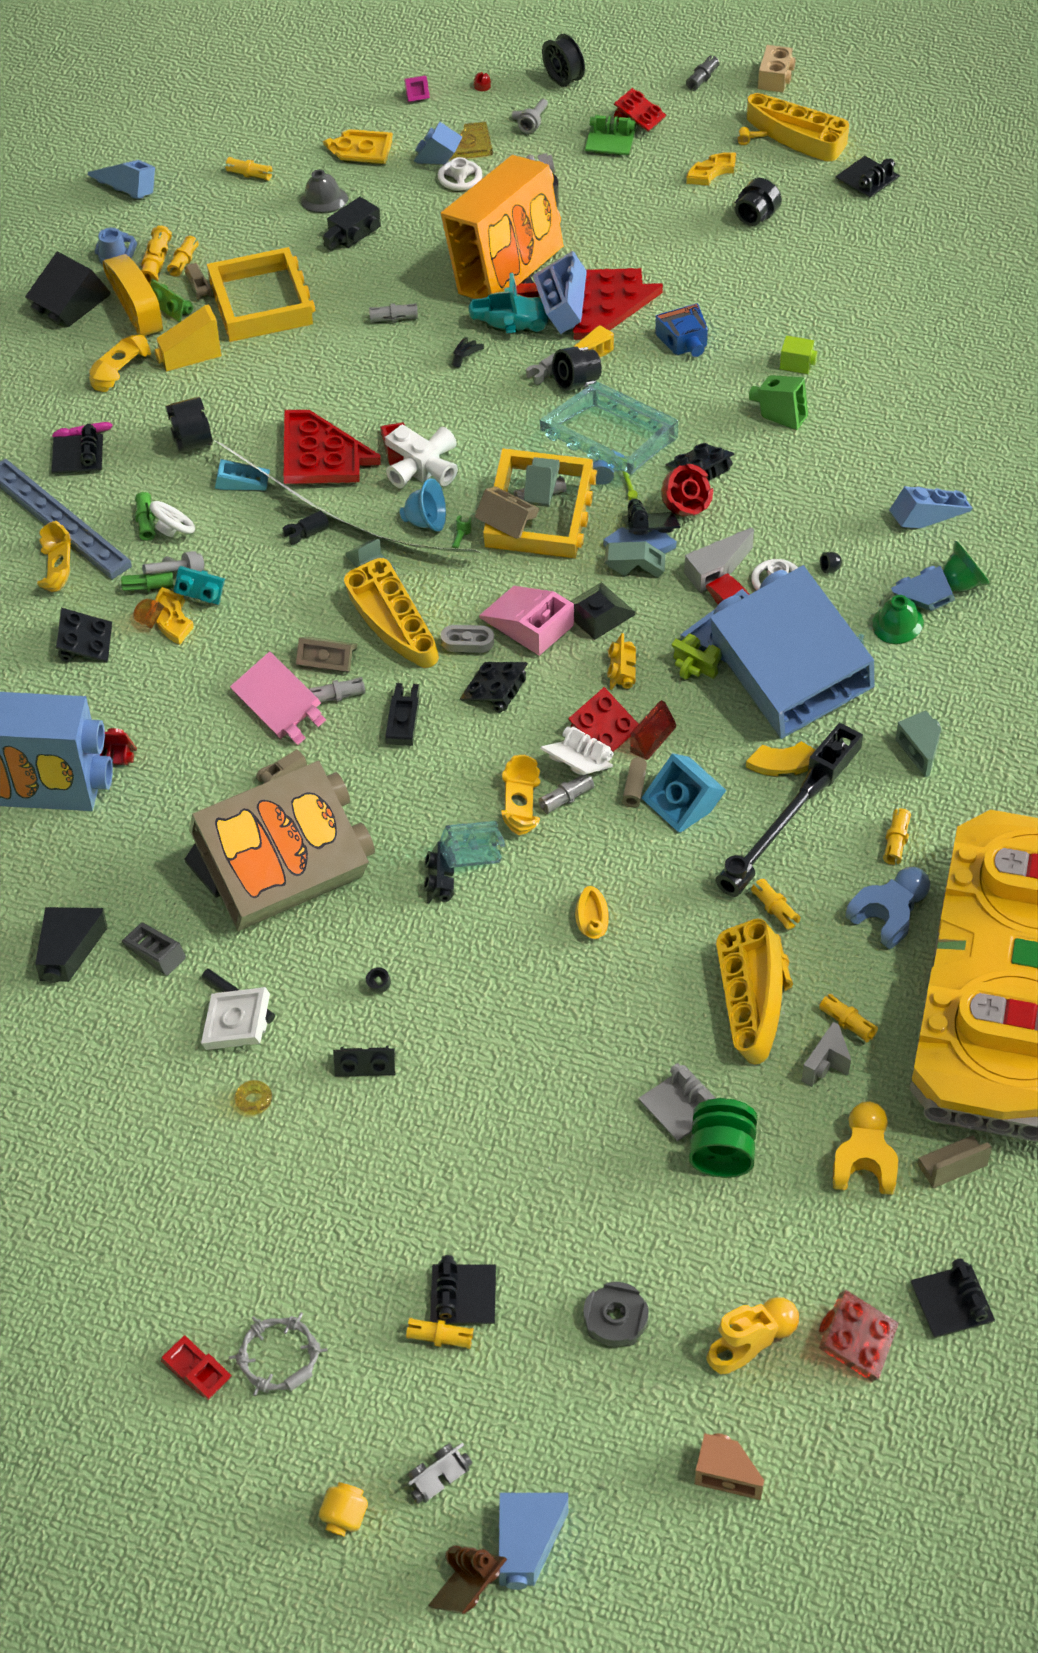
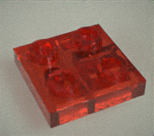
(857, 1335)

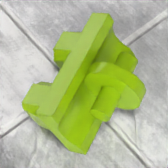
(693, 660)

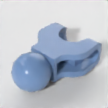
(891, 903)

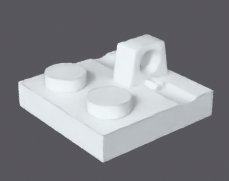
(235, 1018)

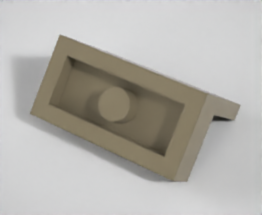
(505, 511)
(325, 653)
(954, 1161)

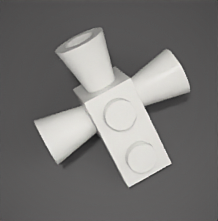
(421, 456)

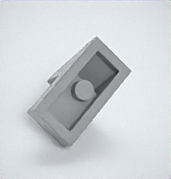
(828, 1053)

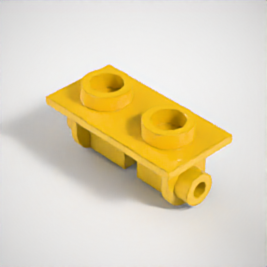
(619, 671)

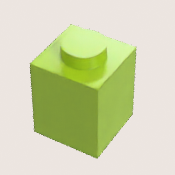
(797, 355)

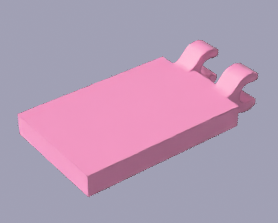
(278, 697)

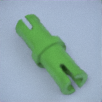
(144, 516)

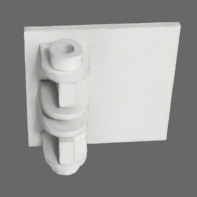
(580, 752)

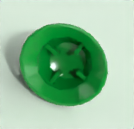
(962, 571)
(898, 621)

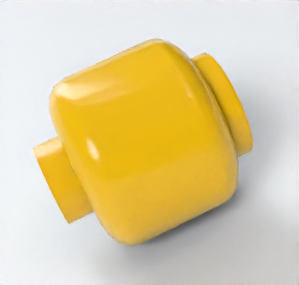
(343, 1509)

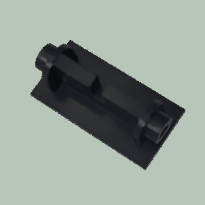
(435, 882)
(364, 1061)

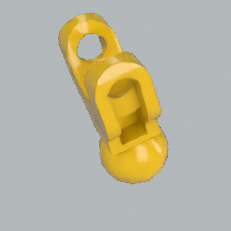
(866, 1149)
(751, 1332)

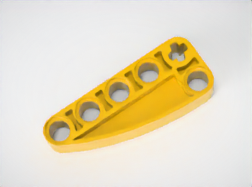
(798, 126)
(134, 294)
(390, 611)
(752, 986)

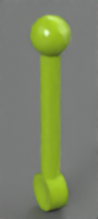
(632, 494)

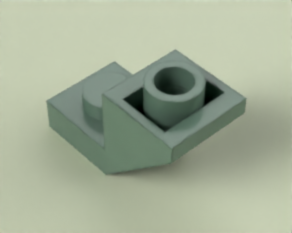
(627, 555)

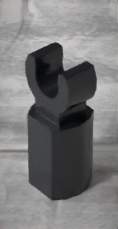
(306, 527)

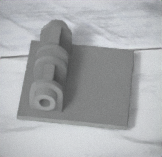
(675, 1100)

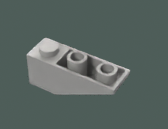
(717, 559)

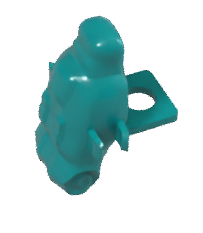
(510, 310)

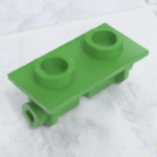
(171, 302)

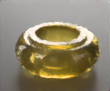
(255, 1107)

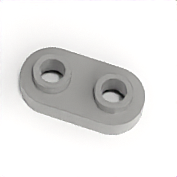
(467, 638)

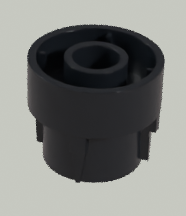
(757, 201)
(576, 367)

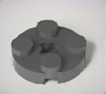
(615, 1332)

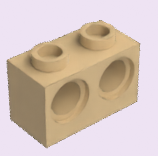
(776, 68)

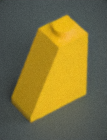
(189, 341)

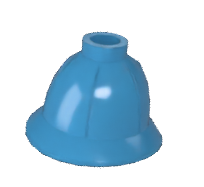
(426, 507)

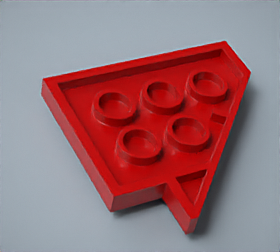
(612, 298)
(320, 451)

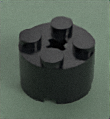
(189, 424)

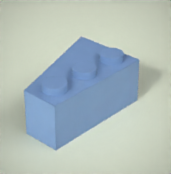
(562, 291)

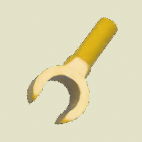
(746, 135)

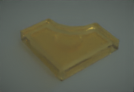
(474, 141)

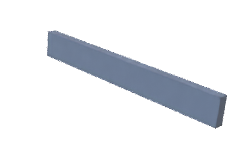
(48, 509)

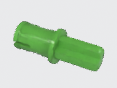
(147, 581)

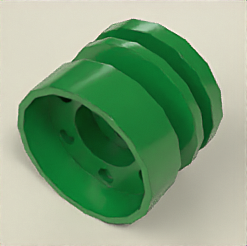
(723, 1138)

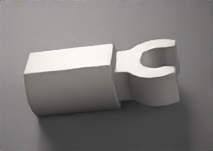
(541, 371)

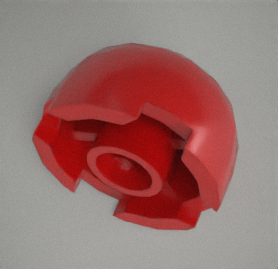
(686, 490)

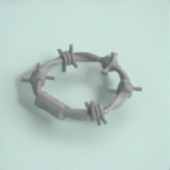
(295, 1379)

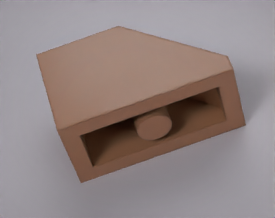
(727, 1467)

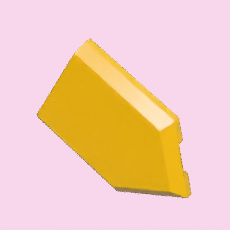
(361, 146)

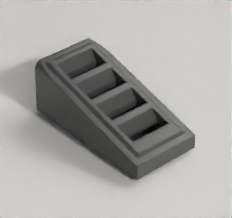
(171, 950)

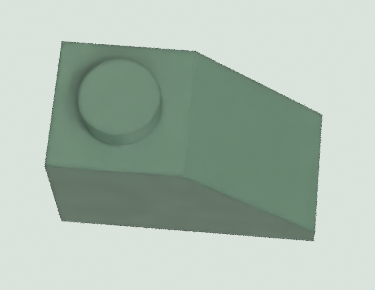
(920, 740)

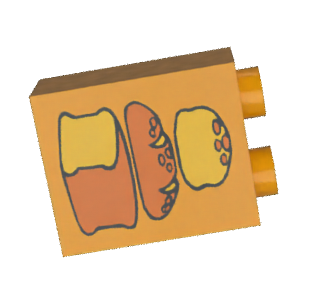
(503, 227)

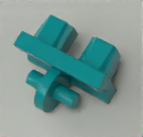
(199, 585)

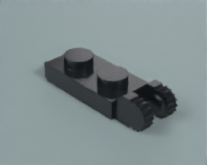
(402, 716)

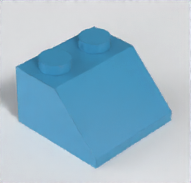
(683, 792)

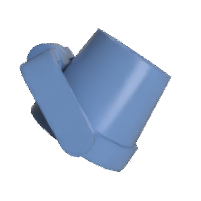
(112, 244)

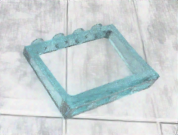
(599, 395)

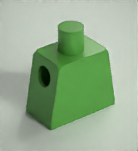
(782, 400)

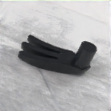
(465, 349)

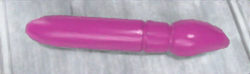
(74, 431)

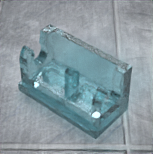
(471, 844)

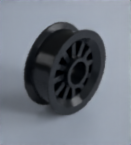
(563, 60)

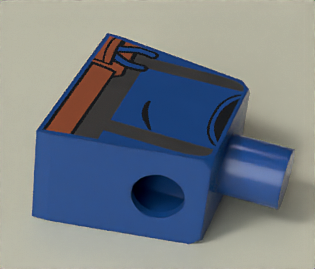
(683, 330)

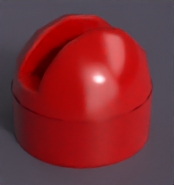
(482, 82)

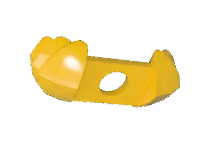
(104, 370)
(55, 544)
(520, 778)

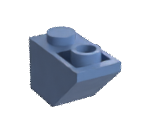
(438, 145)
(926, 590)

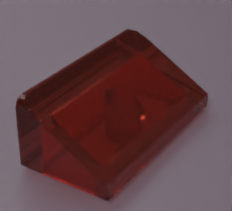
(652, 731)

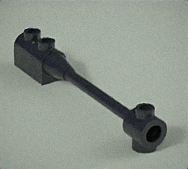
(823, 769)

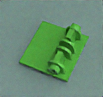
(610, 137)

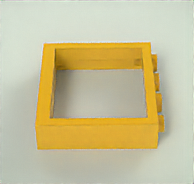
(265, 321)
(538, 542)

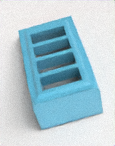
(232, 477)

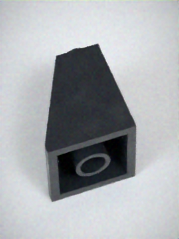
(66, 290)

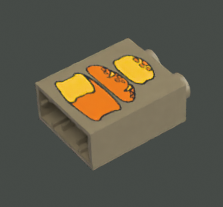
(281, 844)

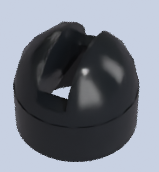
(830, 562)
(383, 975)

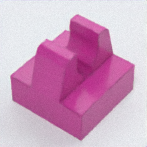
(416, 88)

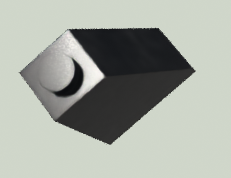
(67, 940)

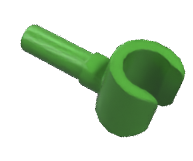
(462, 529)

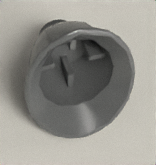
(323, 193)

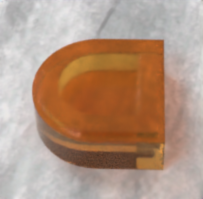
(147, 612)

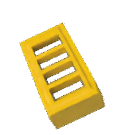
(599, 340)

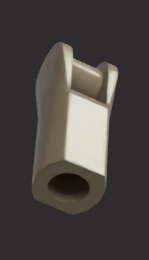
(197, 281)
(283, 766)
(634, 782)

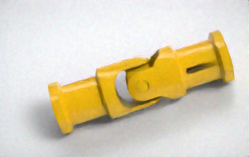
(155, 253)

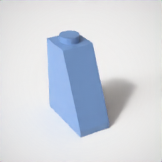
(527, 1534)

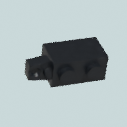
(351, 224)

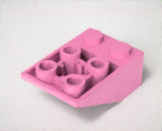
(531, 617)

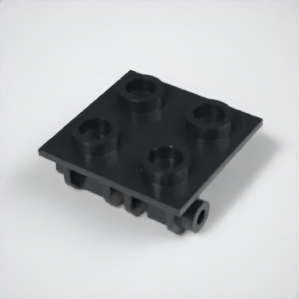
(868, 175)
(78, 452)
(709, 458)
(641, 522)
(82, 636)
(496, 683)
(463, 1292)
(952, 1299)

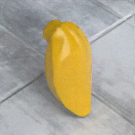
(592, 913)

